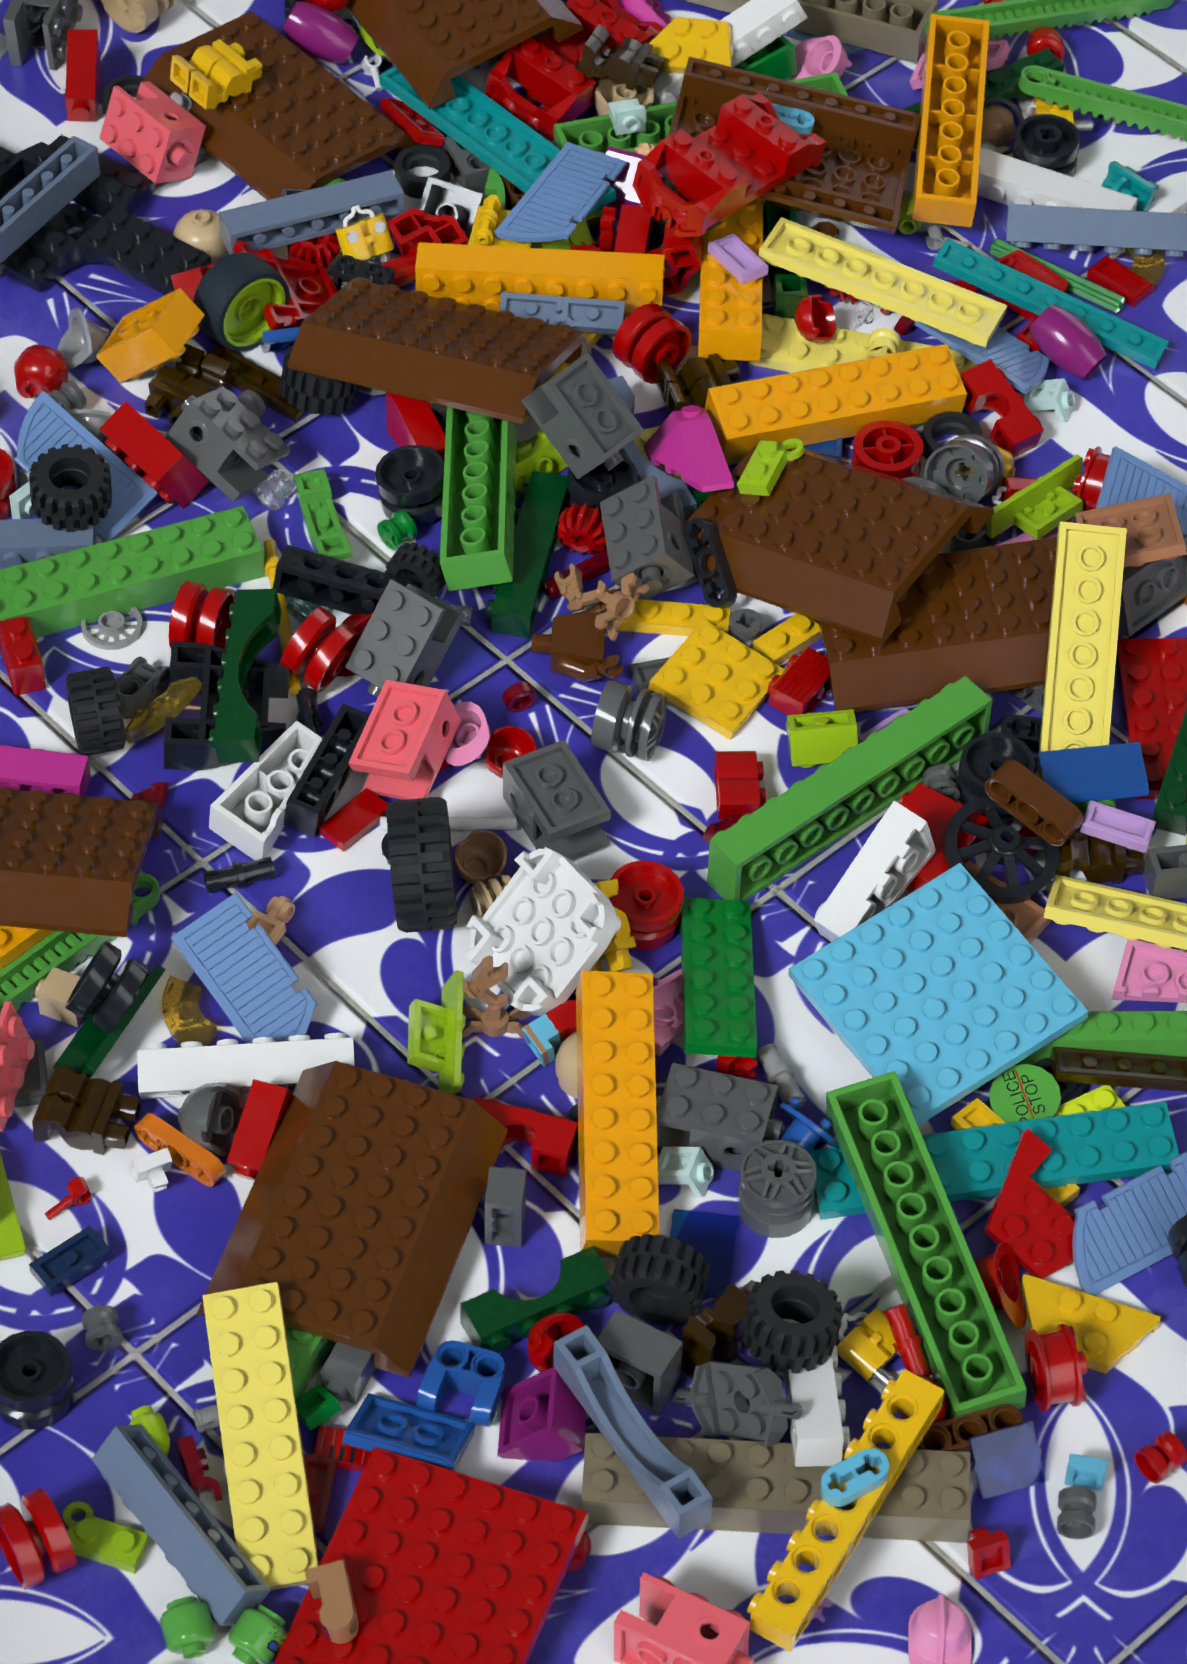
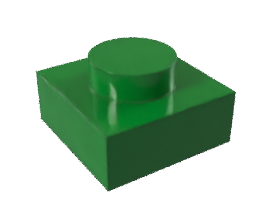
(316, 1407)

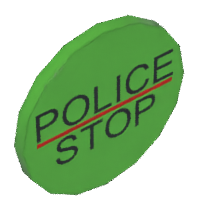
(1024, 1094)

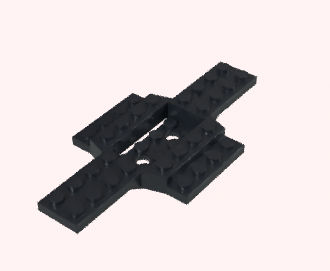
(113, 239)

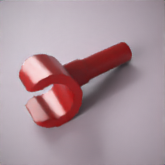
(79, 1196)

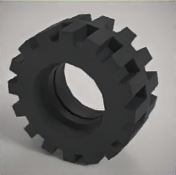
(418, 566)

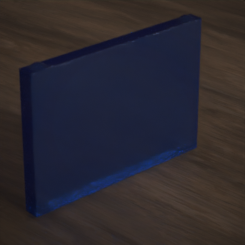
(712, 1237)

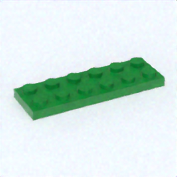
(718, 978)

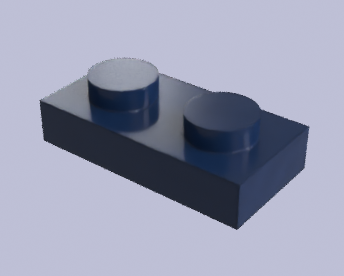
(70, 1261)

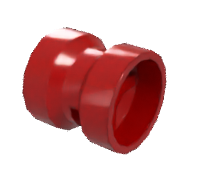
(1164, 1454)

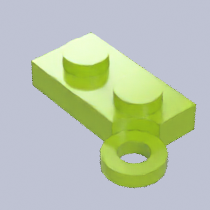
(767, 465)
(104, 1540)

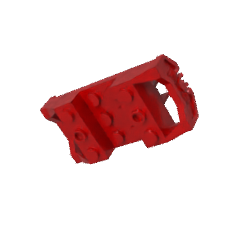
(551, 67)
(723, 166)

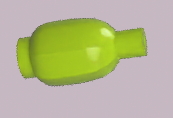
(905, 223)
(154, 1425)

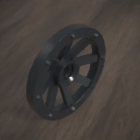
(999, 851)

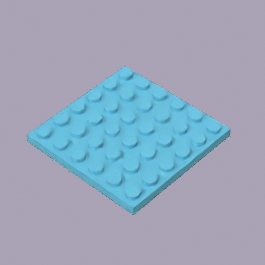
(938, 992)

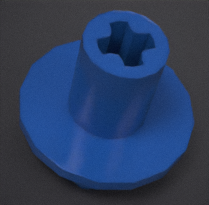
(804, 1131)

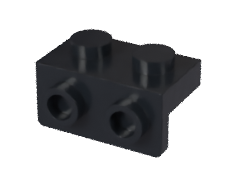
(346, 268)

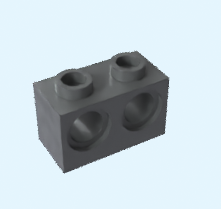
(465, 167)
(505, 1206)

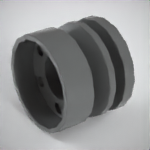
(948, 465)
(636, 722)
(776, 1188)

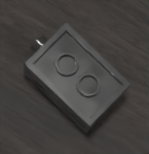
(41, 26)
(583, 416)
(226, 442)
(647, 537)
(1151, 591)
(404, 638)
(556, 801)
(716, 1113)

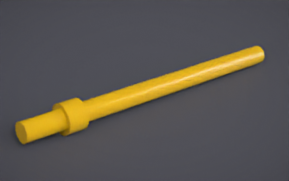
(285, 632)

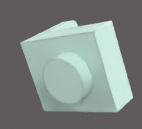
(21, 500)

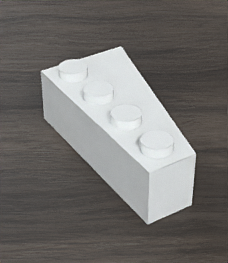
(254, 805)
(878, 873)

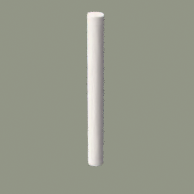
(473, 823)

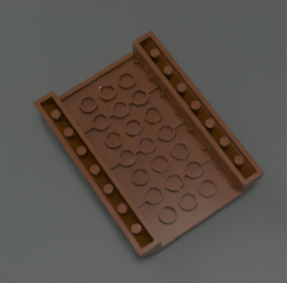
(444, 38)
(296, 122)
(863, 152)
(433, 348)
(835, 539)
(966, 616)
(72, 860)
(363, 1208)

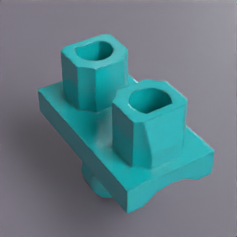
(1128, 182)

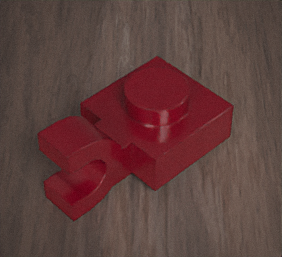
(194, 1464)

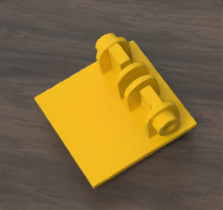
(486, 222)

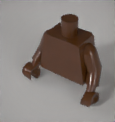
(578, 646)

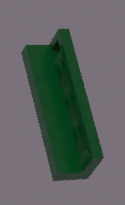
(91, 1044)

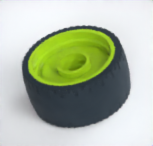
(234, 298)

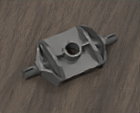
(721, 1406)

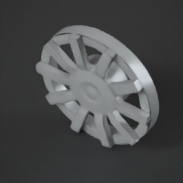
(111, 625)

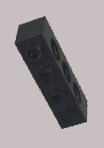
(330, 581)
(325, 773)

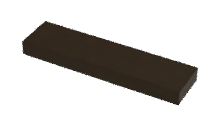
(259, 380)
(1119, 1069)

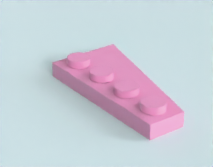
(1151, 974)

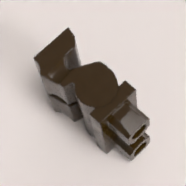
(624, 64)
(193, 375)
(693, 380)
(1098, 859)
(89, 1114)
(716, 1332)

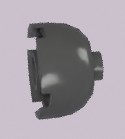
(211, 1116)

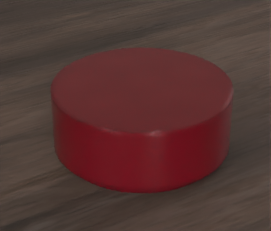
(519, 696)

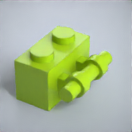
(820, 736)

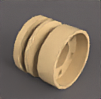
(136, 14)

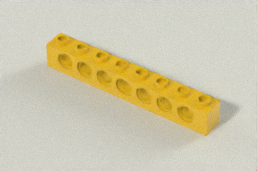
(786, 1622)

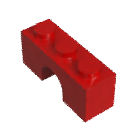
(989, 389)
(550, 1137)

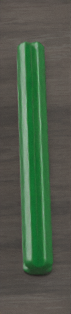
(1076, 284)

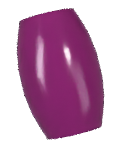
(320, 32)
(1067, 341)

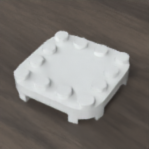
(546, 928)

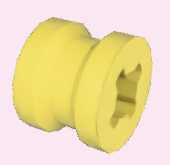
(883, 342)

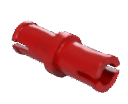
(907, 1340)

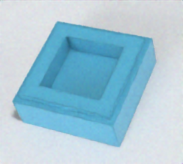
(1085, 1472)

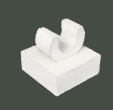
(153, 1168)

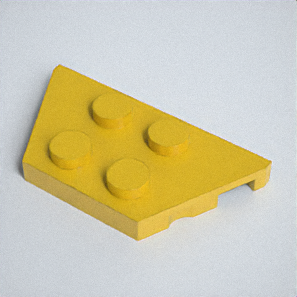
(693, 38)
(1101, 1326)

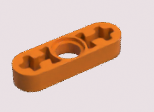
(184, 1152)

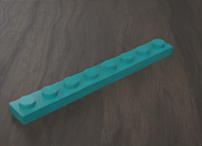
(1038, 296)

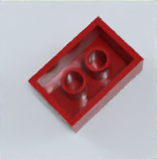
(152, 456)

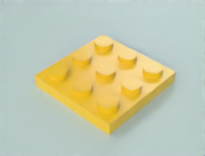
(716, 679)

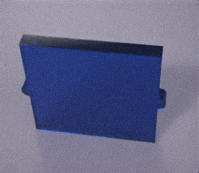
(1006, 1460)

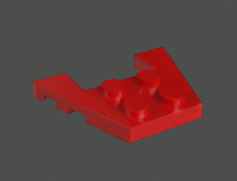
(1029, 266)
(307, 286)
(1029, 1216)

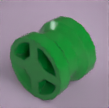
(397, 529)

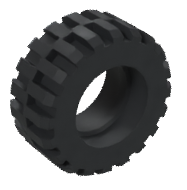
(421, 864)

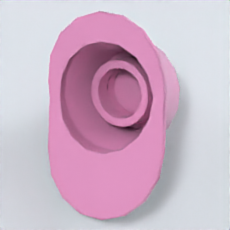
(820, 57)
(470, 736)
(939, 1633)

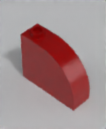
(937, 811)

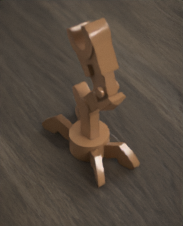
(619, 604)
(493, 1020)

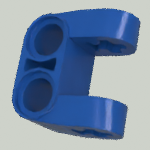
(464, 1378)

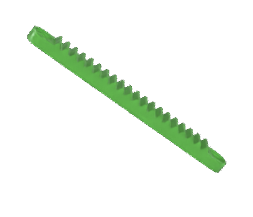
(1029, 15)
(1105, 100)
(63, 951)

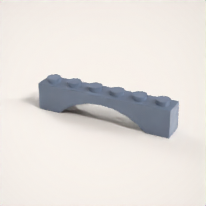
(666, 483)
(662, 1476)

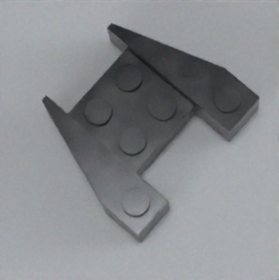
(188, 738)

